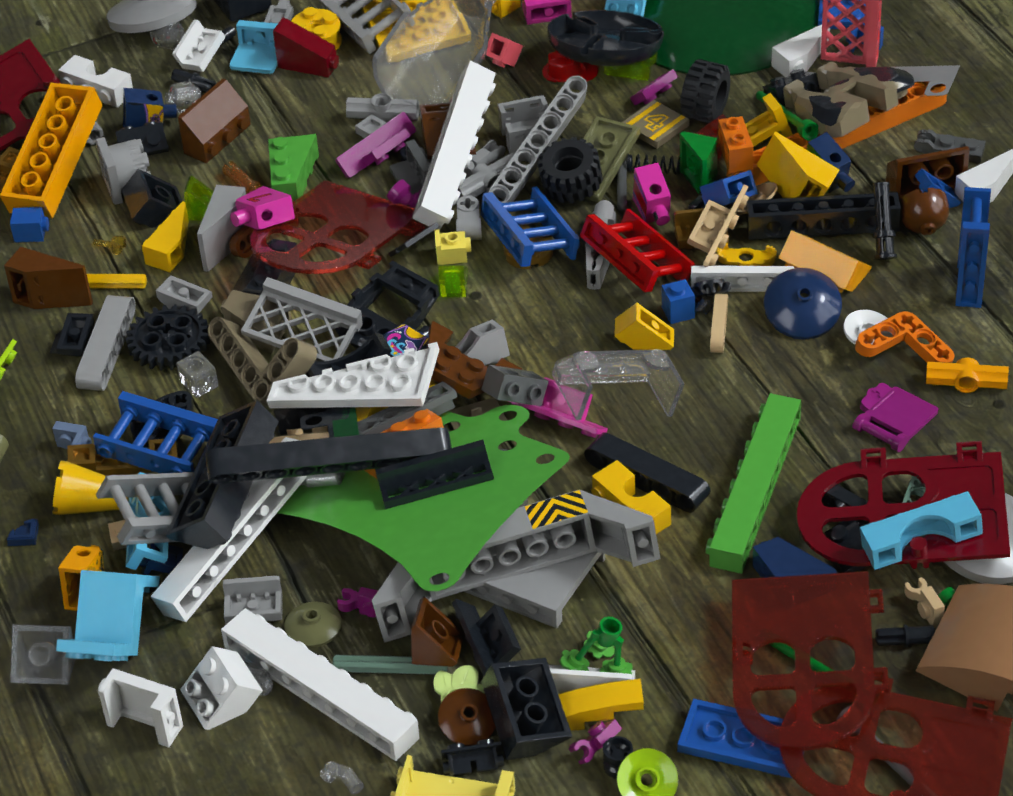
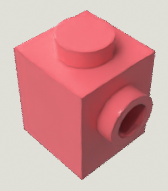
(503, 50)

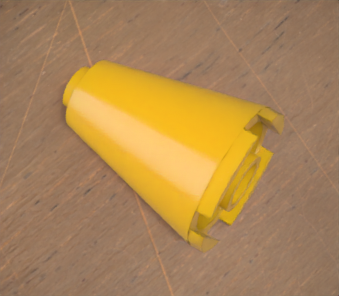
(77, 491)

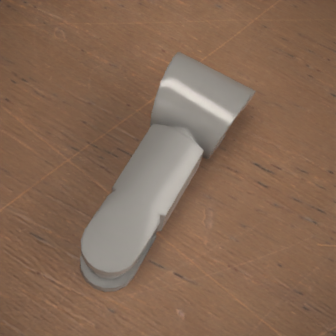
(487, 155)

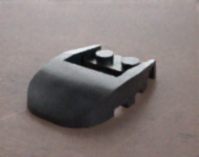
(403, 283)

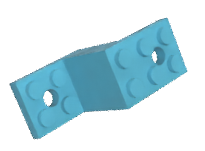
(108, 616)

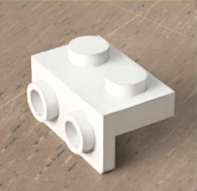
(197, 47)

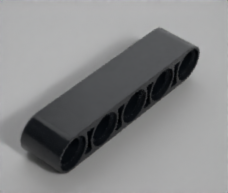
(651, 472)

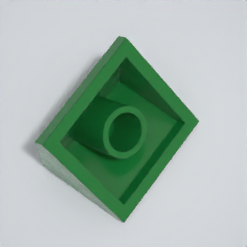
(698, 158)

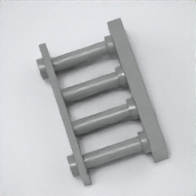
(354, 27)
(154, 527)

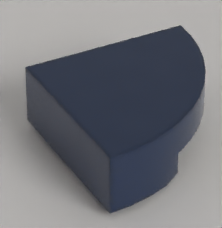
(25, 534)

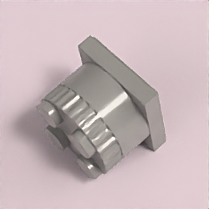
(120, 163)

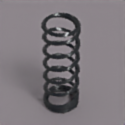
(629, 162)

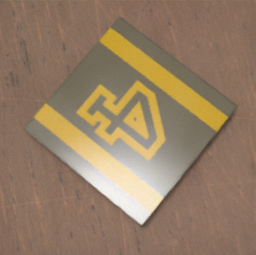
(657, 123)

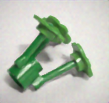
(600, 643)

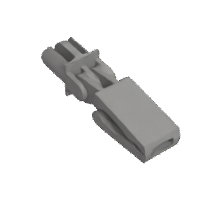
(606, 213)

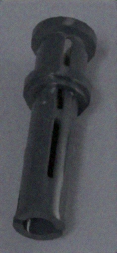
(881, 189)

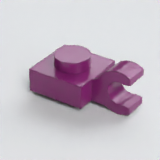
(359, 600)
(598, 735)

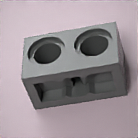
(514, 385)

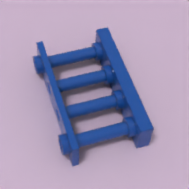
(516, 238)
(973, 247)
(155, 415)

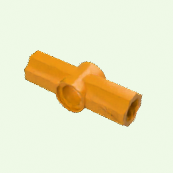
(967, 375)

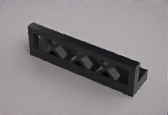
(434, 471)

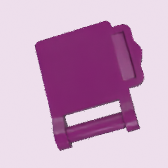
(896, 411)

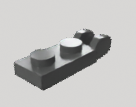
(931, 142)

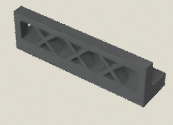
(437, 400)

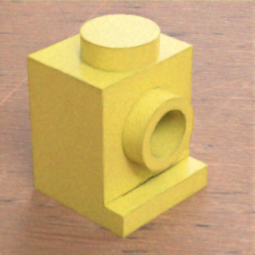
(452, 247)

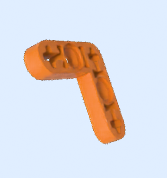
(906, 328)

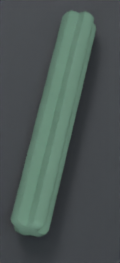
(383, 664)

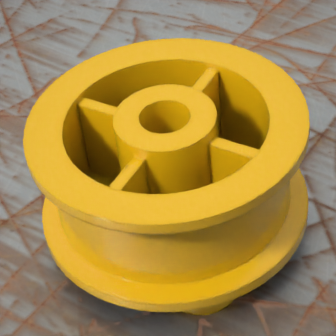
(321, 23)

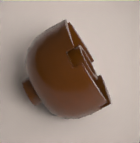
(924, 211)

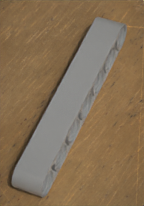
(541, 135)

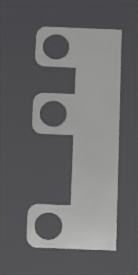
(933, 75)

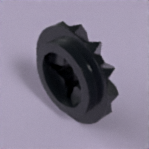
(710, 287)

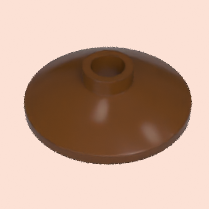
(461, 728)

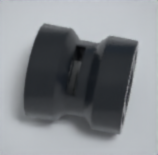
(614, 752)

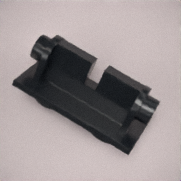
(483, 754)

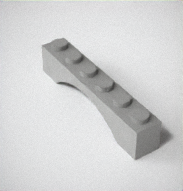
(485, 343)

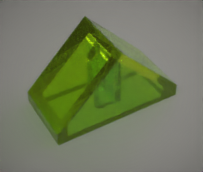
(197, 198)
(453, 280)

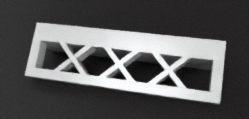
(740, 277)

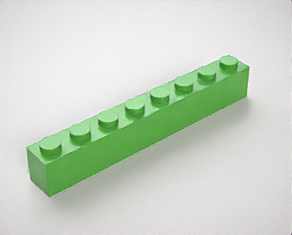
(755, 483)

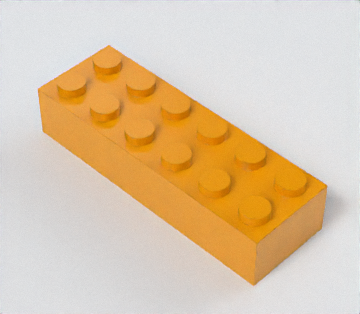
(52, 148)

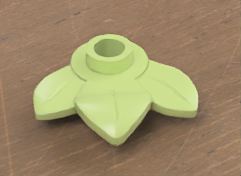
(463, 677)

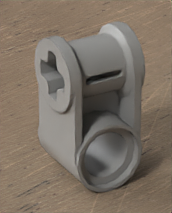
(468, 217)

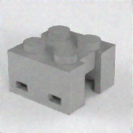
(520, 120)

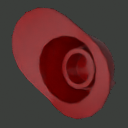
(561, 69)

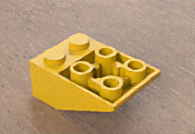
(795, 169)

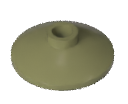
(313, 624)

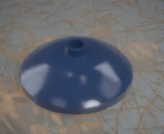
(798, 315)

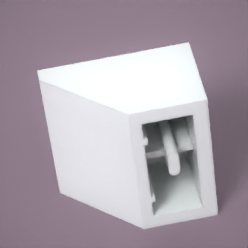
(220, 688)

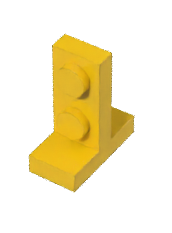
(768, 122)

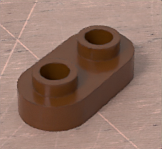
(240, 242)

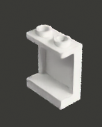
(141, 701)

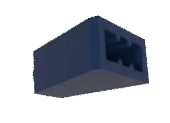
(783, 559)

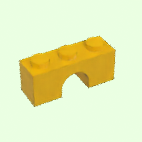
(618, 485)

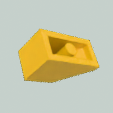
(643, 330)

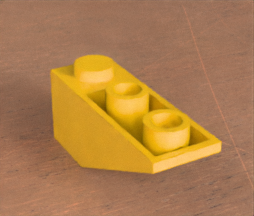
(167, 244)

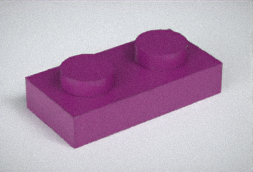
(660, 84)

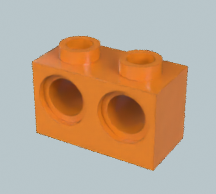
(735, 144)

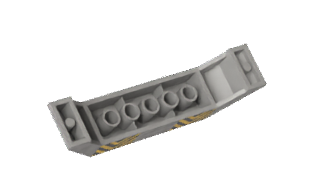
(525, 542)

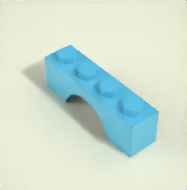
(951, 517)

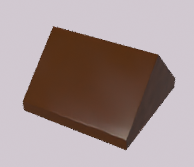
(434, 637)

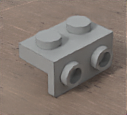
(255, 594)

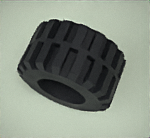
(705, 91)
(572, 184)

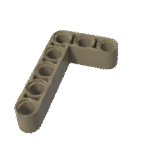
(249, 365)

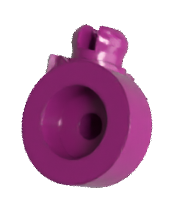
(401, 194)

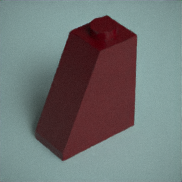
(303, 50)

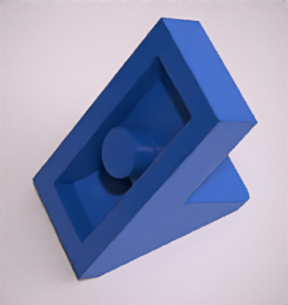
(929, 181)

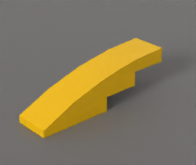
(601, 702)

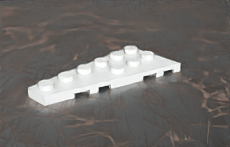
(364, 383)

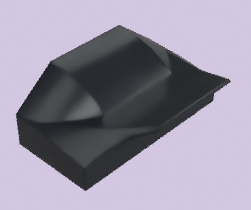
(74, 335)

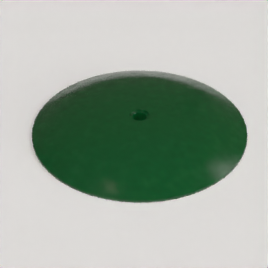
(727, 30)

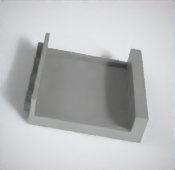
(542, 591)

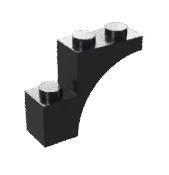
(373, 347)

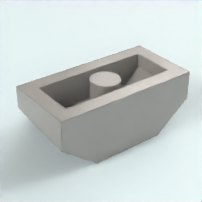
(183, 293)

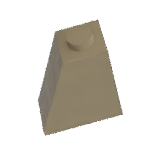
(238, 308)

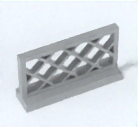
(306, 303)

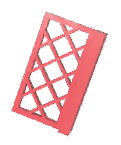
(870, 29)

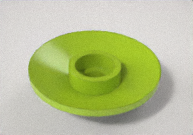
(649, 762)

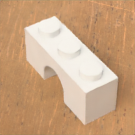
(108, 85)

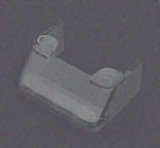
(582, 369)

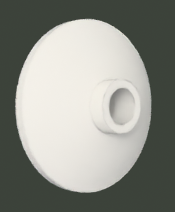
(860, 321)

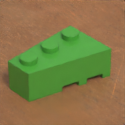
(292, 163)

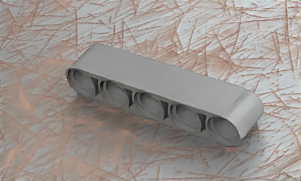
(105, 343)

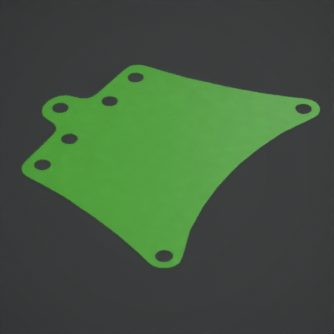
(444, 529)

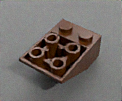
(432, 122)
(46, 281)

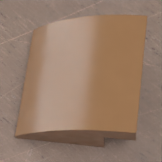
(974, 643)

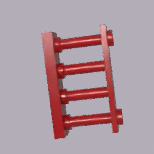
(630, 261)

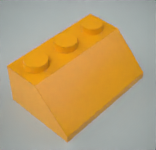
(808, 253)

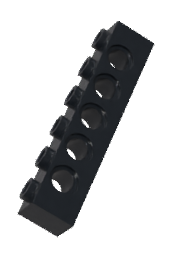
(817, 215)

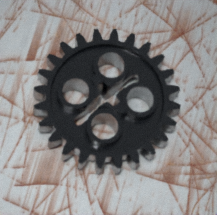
(167, 336)

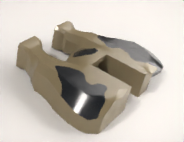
(847, 96)

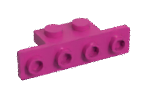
(556, 407)

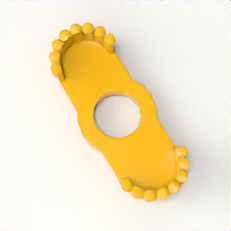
(760, 257)

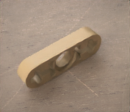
(719, 322)

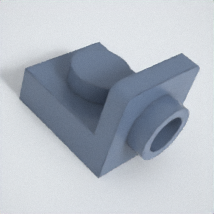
(70, 434)

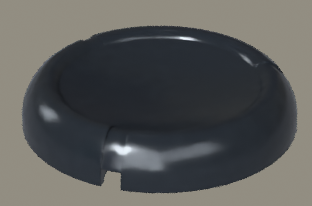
(605, 37)

